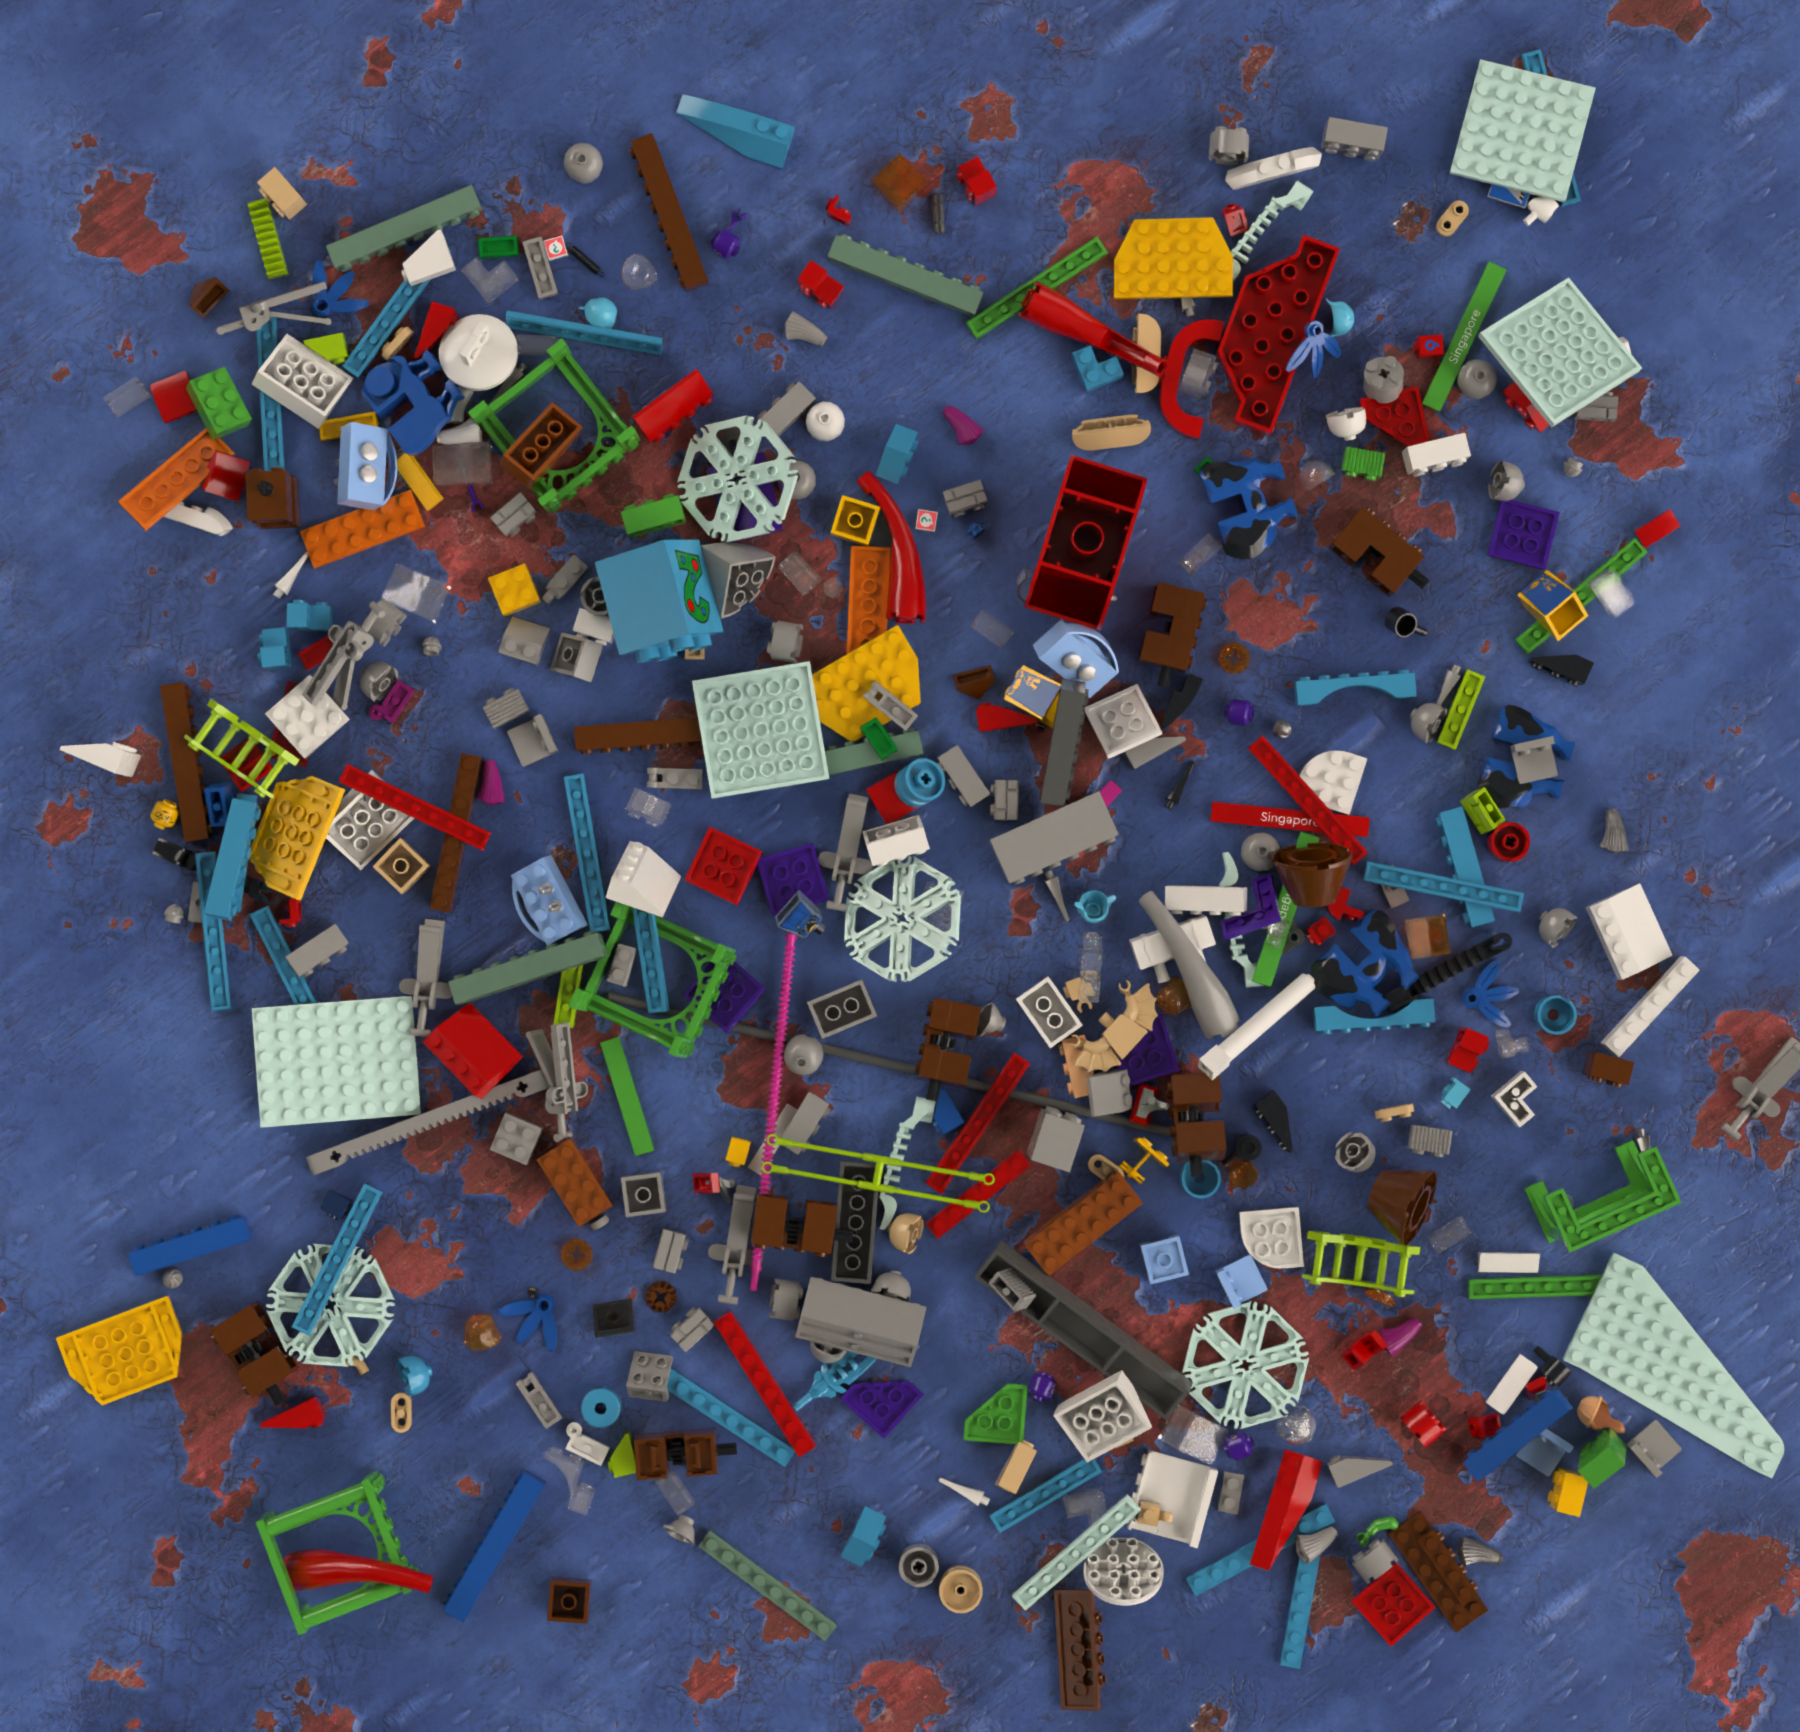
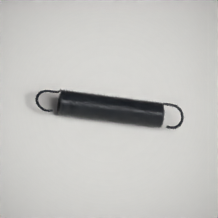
(585, 260)

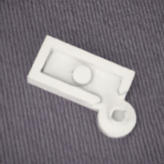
(584, 1445)

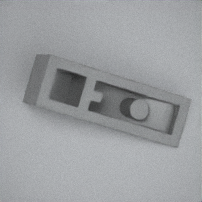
(1149, 750)
(1352, 1468)

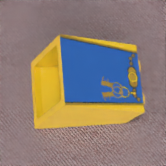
(1553, 604)
(1034, 695)

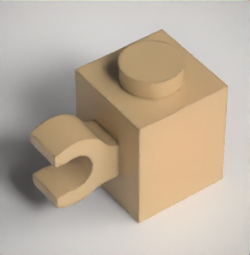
(1071, 991)
(1151, 1513)

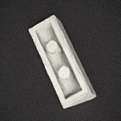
(1508, 1262)
(1511, 1384)

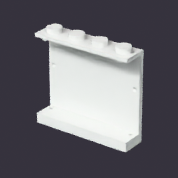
(1178, 1488)

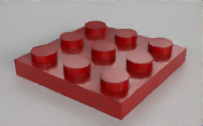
(723, 865)
(1393, 1604)

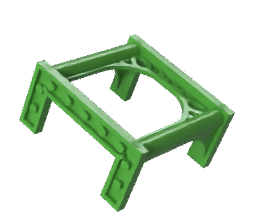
(624, 436)
(679, 1043)
(1645, 1196)
(366, 1491)

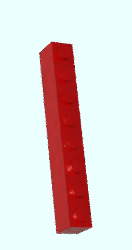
(765, 1383)

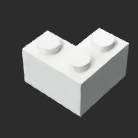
(1510, 1098)

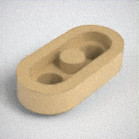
(1452, 217)
(402, 336)
(1401, 1110)
(1106, 1167)
(401, 1411)

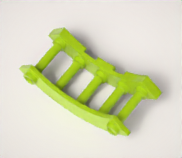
(254, 738)
(1362, 1244)

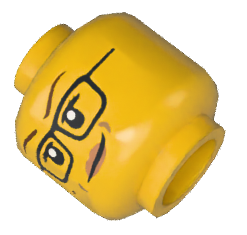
(165, 814)

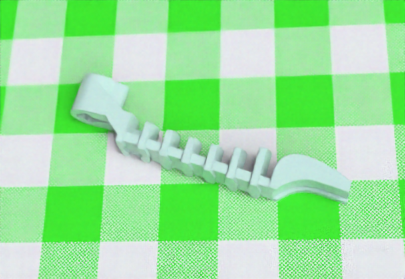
(1296, 197)
(1229, 879)
(923, 1112)

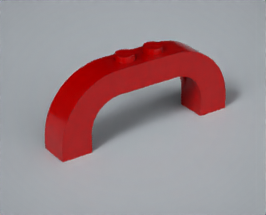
(1177, 420)

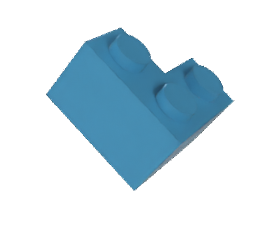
(1093, 373)
(897, 453)
(309, 617)
(275, 650)
(864, 1537)

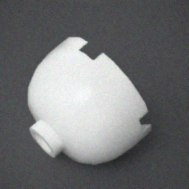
(825, 421)
(1347, 423)

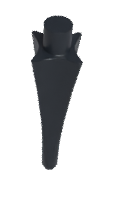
(1176, 793)

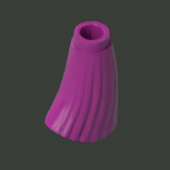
(964, 427)
(491, 787)
(1400, 1335)

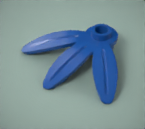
(329, 299)
(1314, 341)
(1491, 995)
(539, 1312)

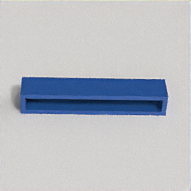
(189, 1246)
(1517, 1435)

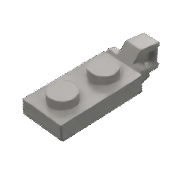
(565, 579)

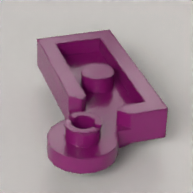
(393, 703)

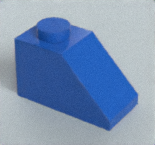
(218, 802)
(946, 1114)

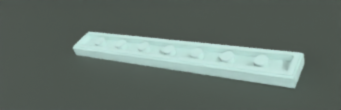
(1076, 1552)

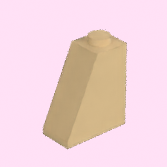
(1016, 1467)

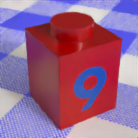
(1428, 346)

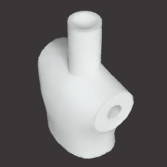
(1540, 208)

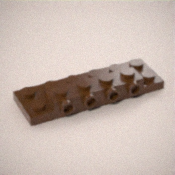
(1439, 1571)
(1079, 1649)

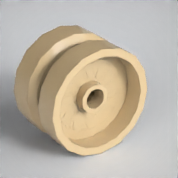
(958, 1577)

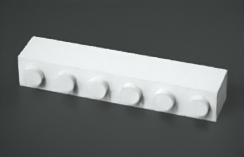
(1649, 1006)

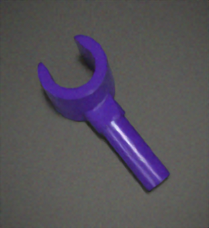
(735, 218)
(474, 499)

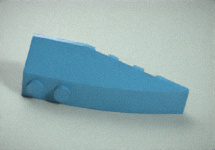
(741, 130)

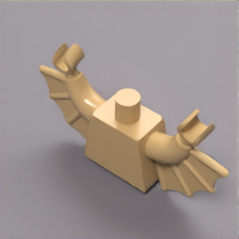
(1121, 1033)

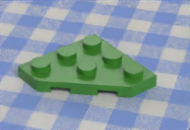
(1000, 1417)

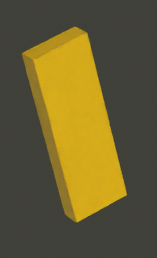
(332, 428)
(418, 481)

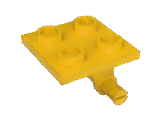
(1146, 1146)

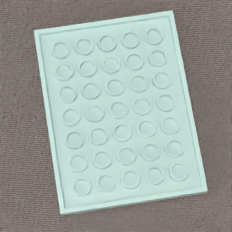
(336, 1061)

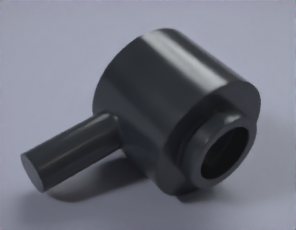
(1403, 623)
(1246, 1147)
(1553, 1370)

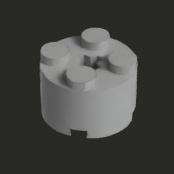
(1229, 145)
(1383, 379)
(388, 625)
(785, 642)
(785, 1299)
(1374, 1561)
(910, 1572)

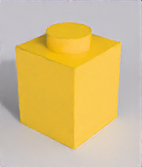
(738, 1151)

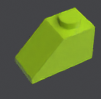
(330, 347)
(623, 1458)

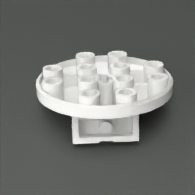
(478, 352)
(1123, 1572)

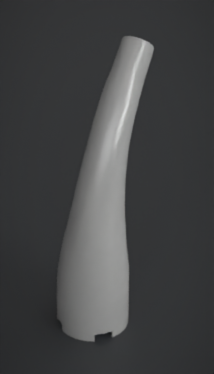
(1206, 993)

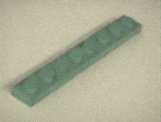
(767, 1585)

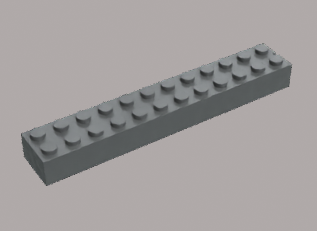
(1090, 1333)

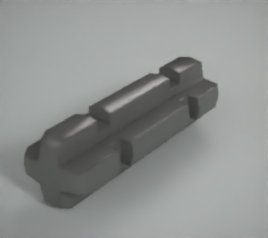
(938, 216)

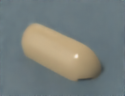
(1148, 336)
(1111, 432)

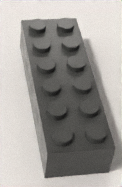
(1063, 742)
(858, 1214)

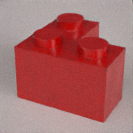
(977, 181)
(819, 284)
(1517, 399)
(1466, 1049)

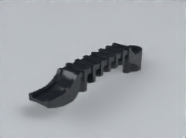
(186, 858)
(1450, 968)

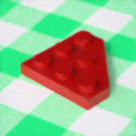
(1401, 418)

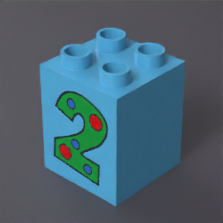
(659, 600)

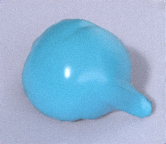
(600, 312)
(1342, 318)
(1094, 906)

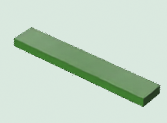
(627, 1096)

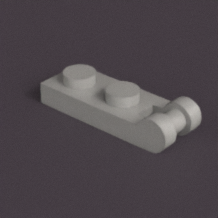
(891, 706)
(675, 778)
(539, 1400)

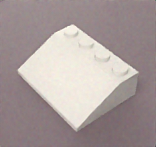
(302, 381)
(115, 758)
(364, 826)
(643, 880)
(1629, 932)
(1103, 1416)

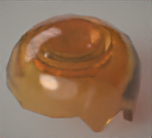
(1242, 1174)

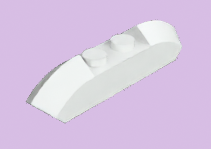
(1273, 167)
(209, 521)

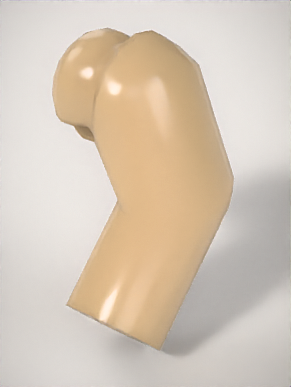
(360, 1365)

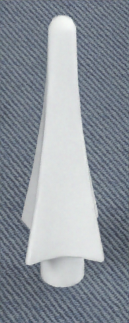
(284, 585)
(973, 1495)

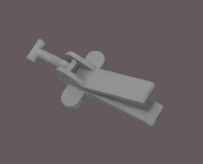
(258, 312)
(347, 648)
(845, 860)
(426, 986)
(559, 1072)
(1758, 1095)
(736, 1253)

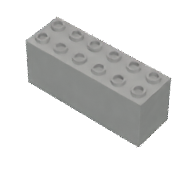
(1054, 838)
(1055, 1138)
(861, 1321)

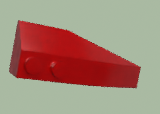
(1286, 1505)

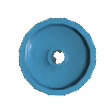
(919, 782)

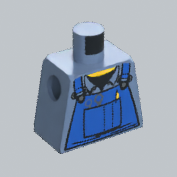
(800, 916)

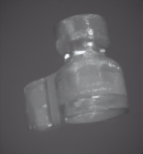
(1277, 932)
(1507, 1046)

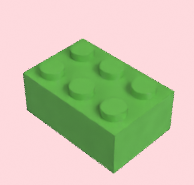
(218, 403)
(653, 516)
(1601, 1457)

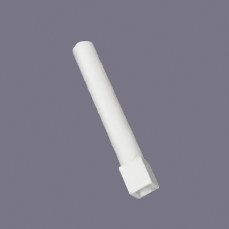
(1220, 1056)

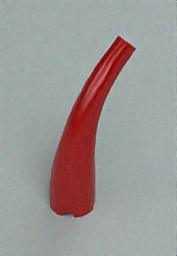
(1064, 317)
(906, 578)
(325, 1568)

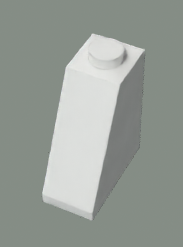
(429, 260)

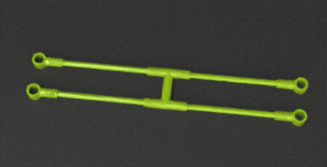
(880, 1161)

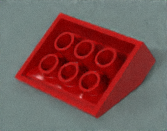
(673, 407)
(473, 1050)

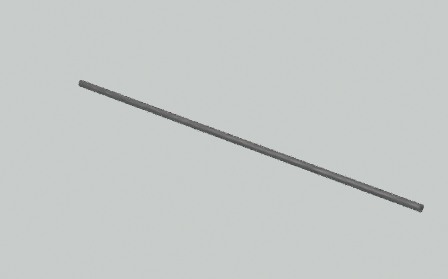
(905, 1068)

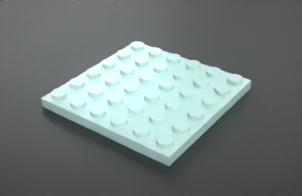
(1522, 130)
(1560, 352)
(760, 730)

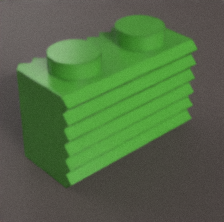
(1362, 463)

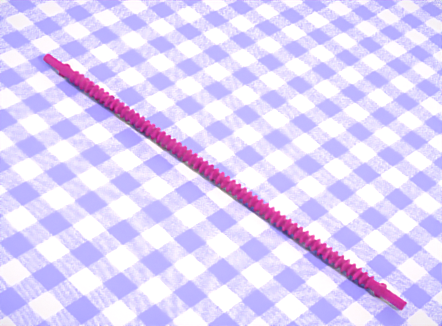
(790, 939)

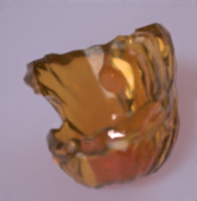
(1173, 997)
(481, 1332)

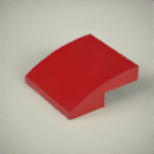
(173, 397)
(226, 475)
(246, 766)
(887, 800)

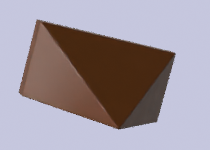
(207, 296)
(975, 681)

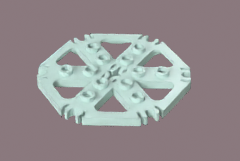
(747, 493)
(899, 936)
(339, 1323)
(1258, 1378)

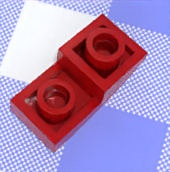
(1657, 528)

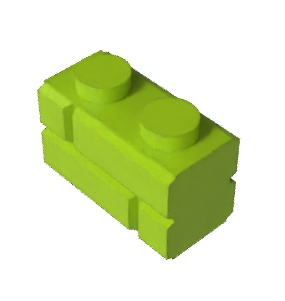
(1482, 810)

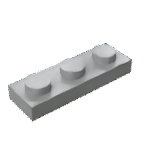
(540, 268)

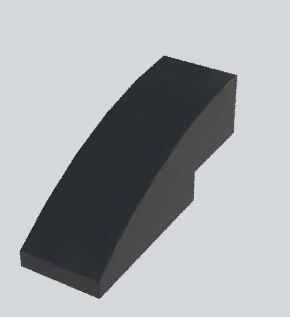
(1181, 700)

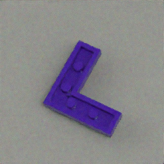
(1265, 914)

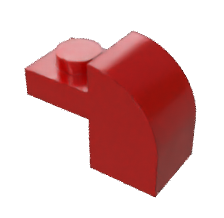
(1339, 907)
(1363, 1349)

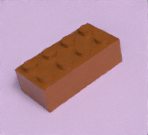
(541, 445)
(575, 1182)

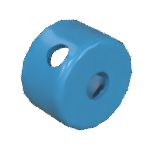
(1565, 1020)
(1207, 1187)
(601, 1395)

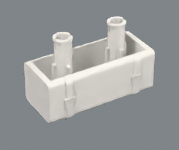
(1152, 950)

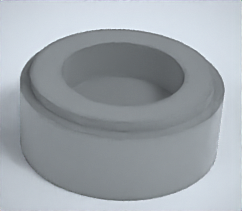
(599, 1222)

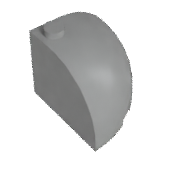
(736, 573)

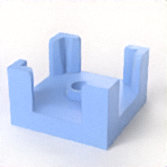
(1164, 1259)

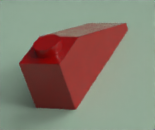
(437, 323)
(997, 718)
(300, 1416)

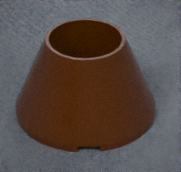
(1313, 872)
(1400, 1201)

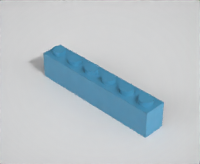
(232, 859)
(1463, 861)

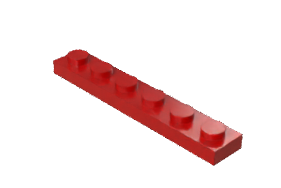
(954, 1213)

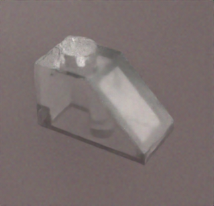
(1200, 554)

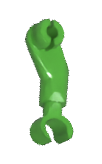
(1378, 1524)

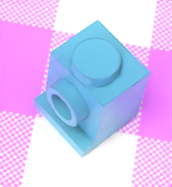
(1454, 1093)

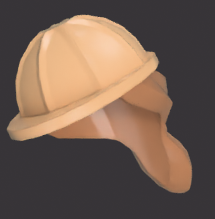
(1595, 1414)

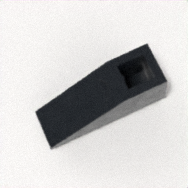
(1570, 667)
(1276, 1115)

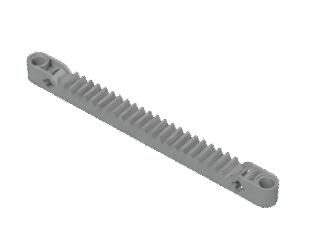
(324, 1160)

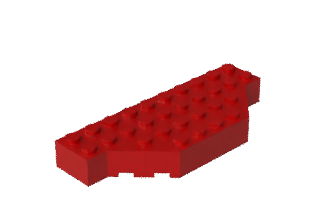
(1269, 327)

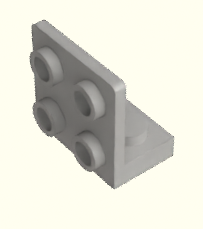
(532, 740)
(1534, 760)
(649, 1376)
(1653, 1447)

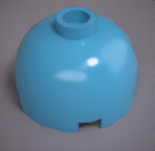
(414, 1374)

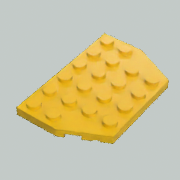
(1173, 260)
(843, 683)
(294, 833)
(125, 1351)

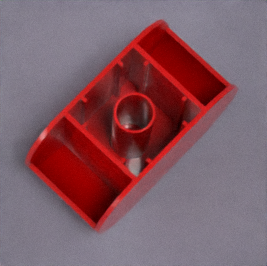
(1085, 542)

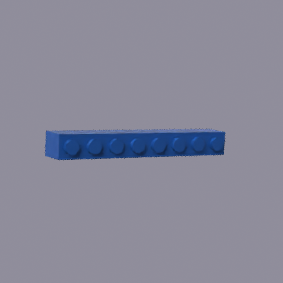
(494, 1546)

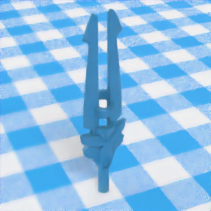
(828, 1381)

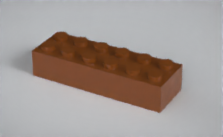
(1082, 1222)

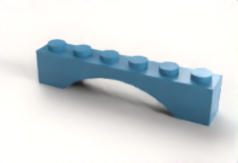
(1395, 685)
(1415, 1012)

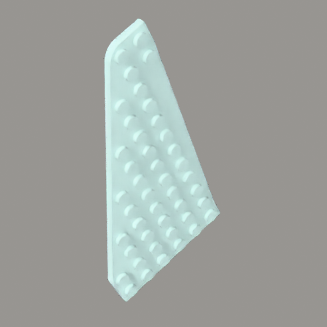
(1653, 1355)

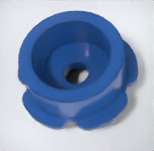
(975, 529)

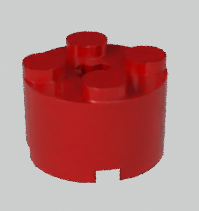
(1519, 844)
(1423, 1423)

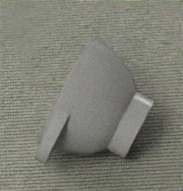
(990, 1020)
(681, 1529)

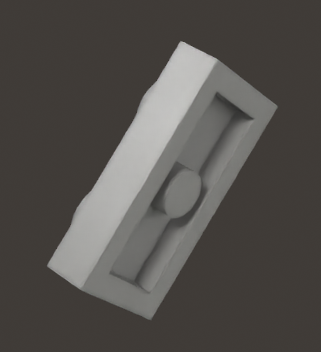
(1230, 1492)

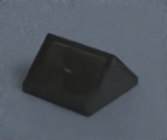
(614, 1318)

